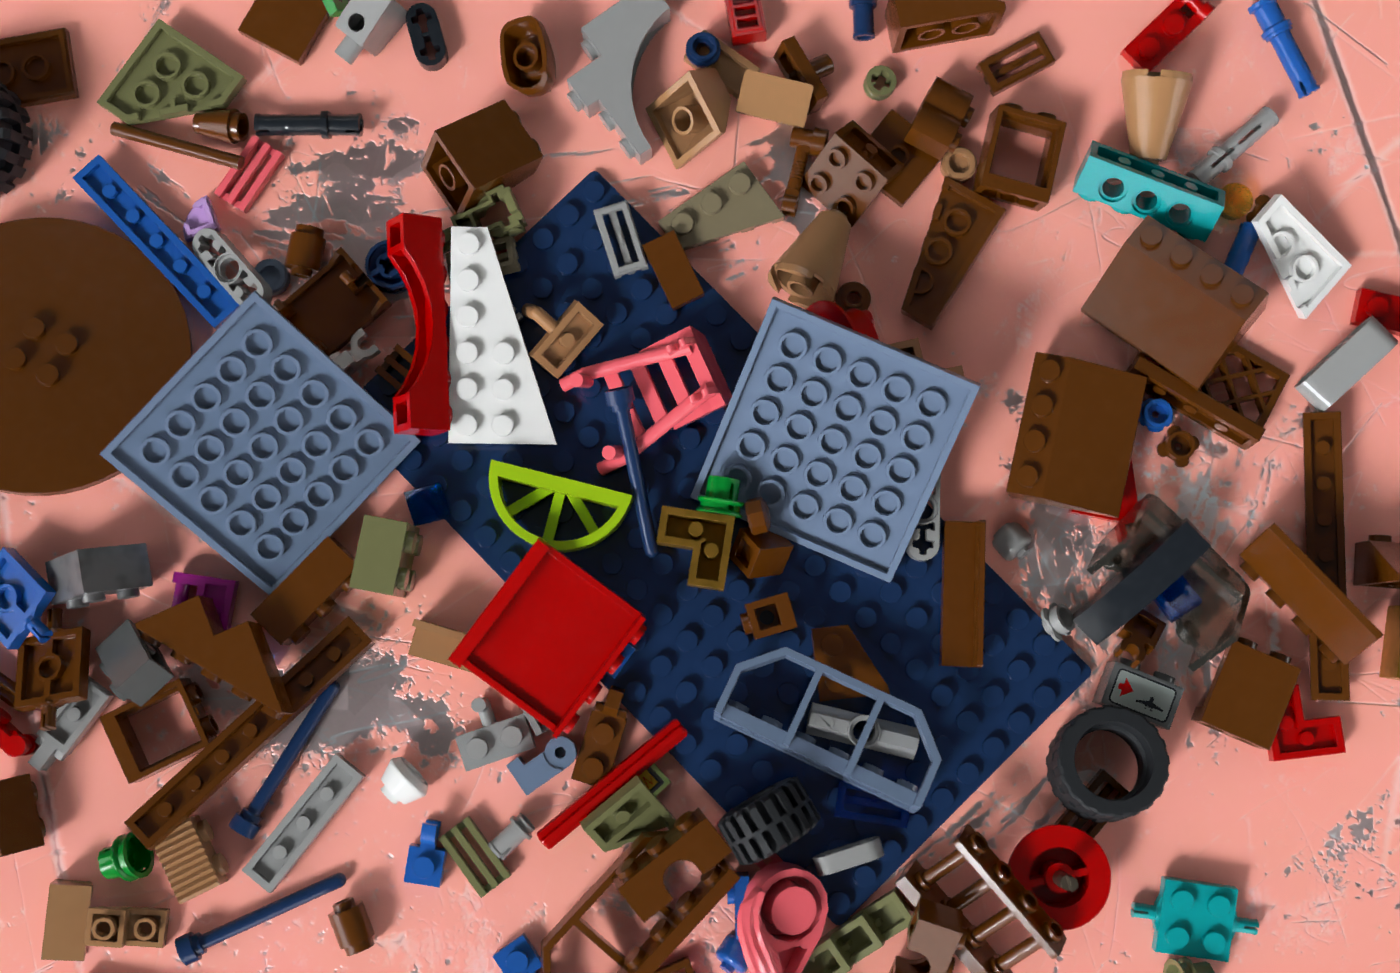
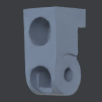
(555, 758)

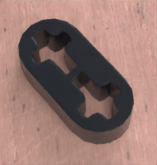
(420, 39)

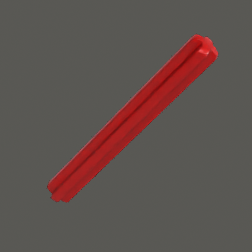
(633, 765)

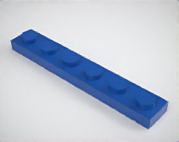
(156, 241)

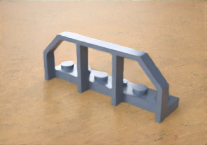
(834, 760)

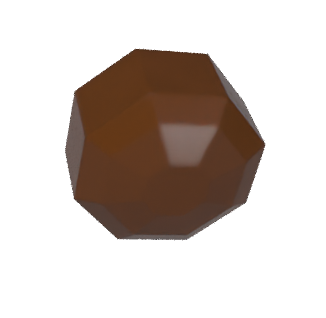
(758, 515)

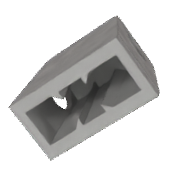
(368, 26)

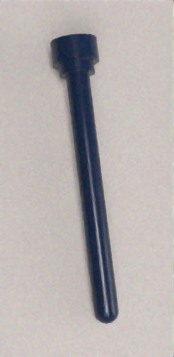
(620, 401)
(248, 820)
(192, 946)

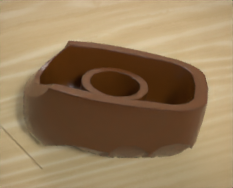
(527, 56)

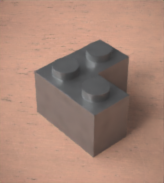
(94, 572)

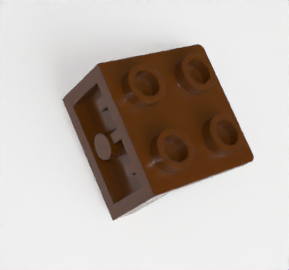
(851, 171)

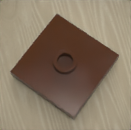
(917, 163)

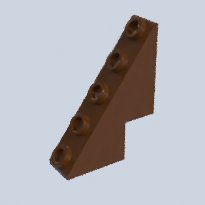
(233, 655)

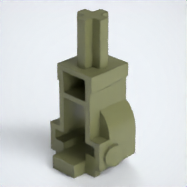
(498, 229)

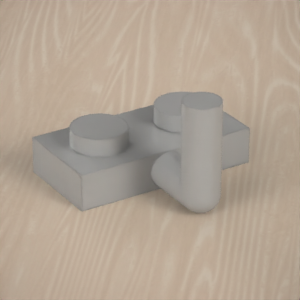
(495, 738)

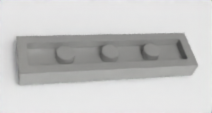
(303, 823)

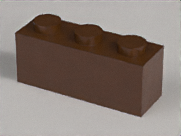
(307, 593)

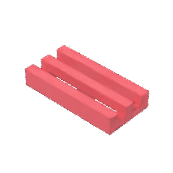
(261, 181)

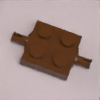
(53, 670)

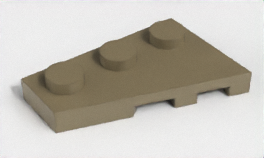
(722, 209)

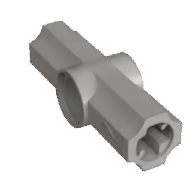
(885, 736)

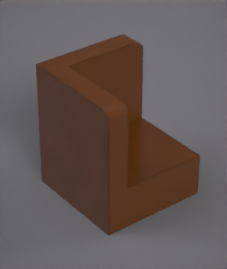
(760, 553)

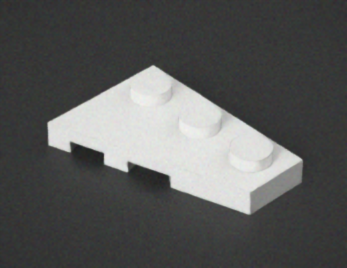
(1299, 254)

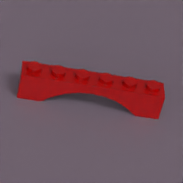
(417, 253)

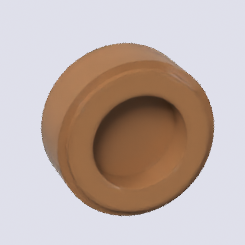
(959, 165)

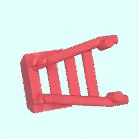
(708, 398)

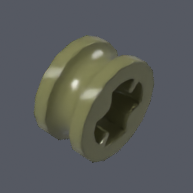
(874, 74)

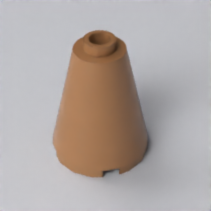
(1153, 110)
(813, 261)

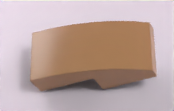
(126, 926)

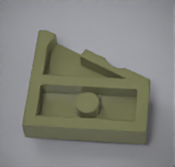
(626, 816)

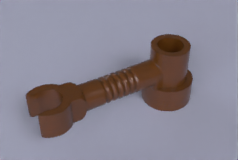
(807, 143)

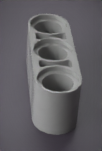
(1346, 364)

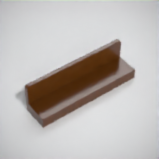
(962, 593)

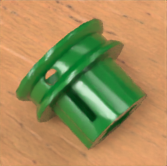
(721, 497)
(126, 859)

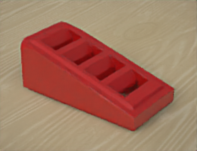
(746, 34)

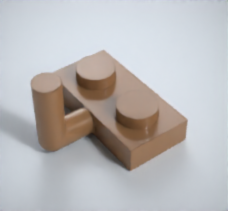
(563, 337)

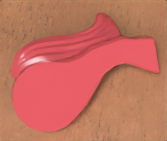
(781, 918)

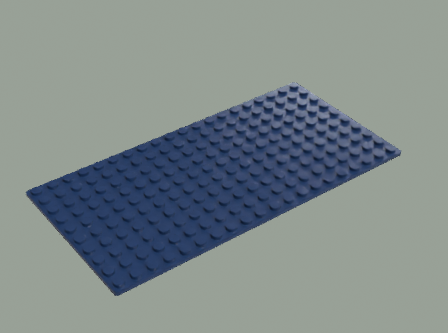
(697, 632)

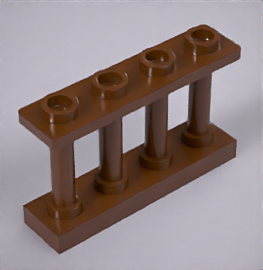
(996, 876)

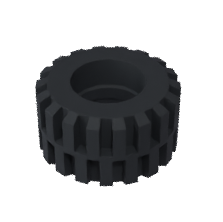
(769, 821)

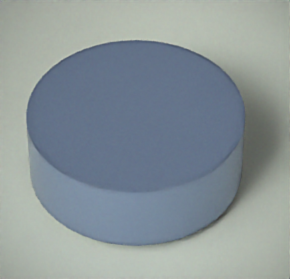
(274, 274)

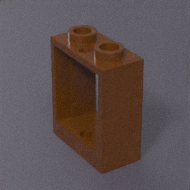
(1010, 190)
(126, 742)

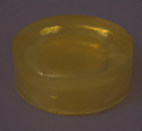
(1237, 201)

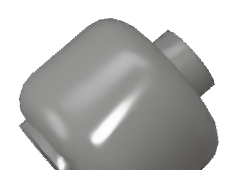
(1012, 541)

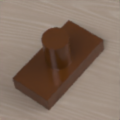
(797, 67)

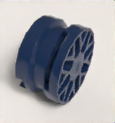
(382, 271)

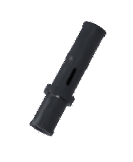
(321, 124)

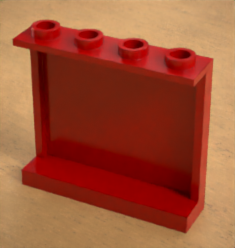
(550, 637)

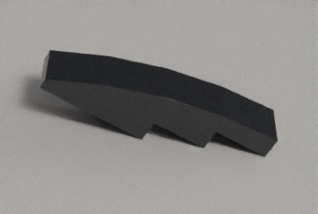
(1141, 582)

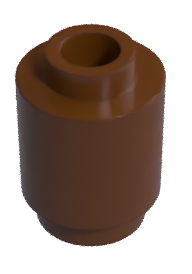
(305, 251)
(351, 926)

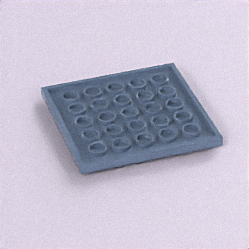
(838, 437)
(260, 444)

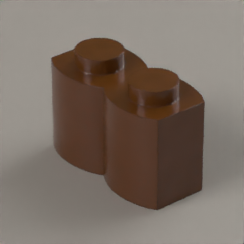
(939, 119)

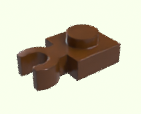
(1139, 636)

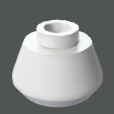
(403, 782)

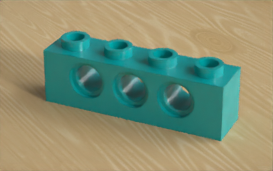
(1138, 175)

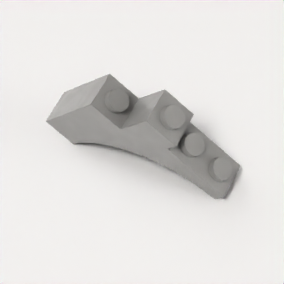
(606, 84)

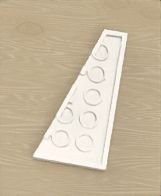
(490, 369)

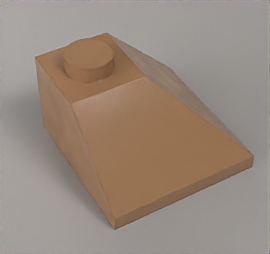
(691, 114)

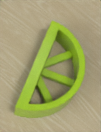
(561, 487)

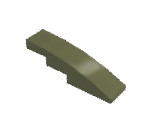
(860, 934)

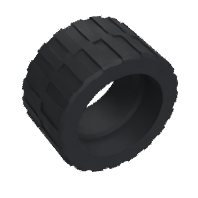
(1145, 744)

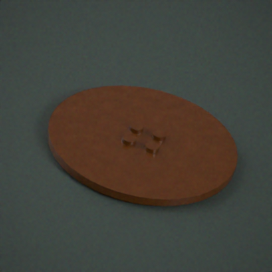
(81, 350)

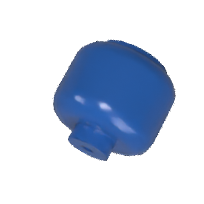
(731, 955)

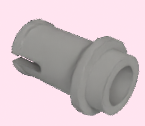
(512, 836)

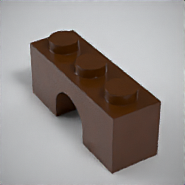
(690, 840)
(936, 934)

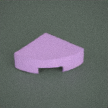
(200, 217)

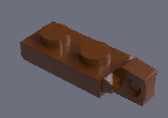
(601, 739)

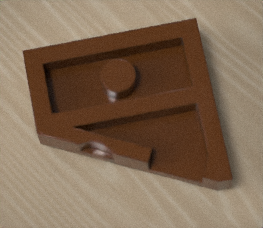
(842, 651)

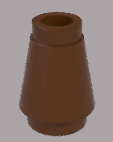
(224, 125)

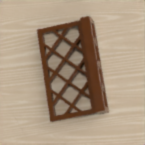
(1208, 411)

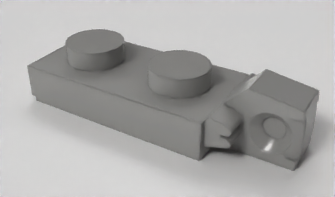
(72, 724)

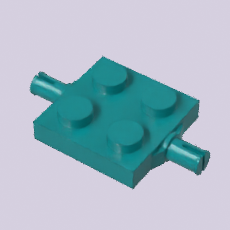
(1194, 918)

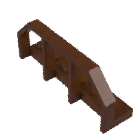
(665, 934)

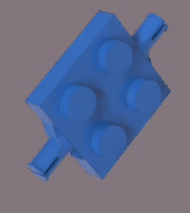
(22, 600)

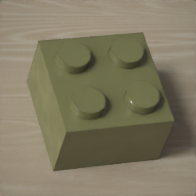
(386, 556)

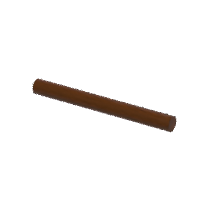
(177, 145)

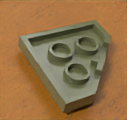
(169, 80)

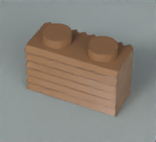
(192, 860)

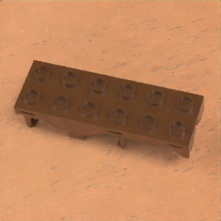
(334, 304)

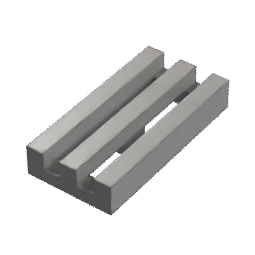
(629, 267)

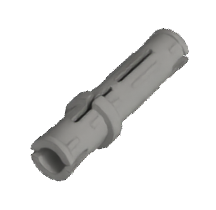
(1260, 123)

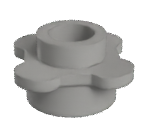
(1057, 621)

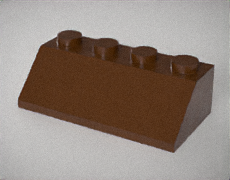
(1310, 595)

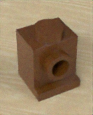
(782, 613)

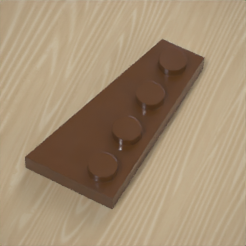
(953, 243)

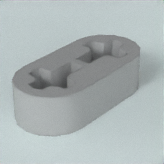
(848, 856)

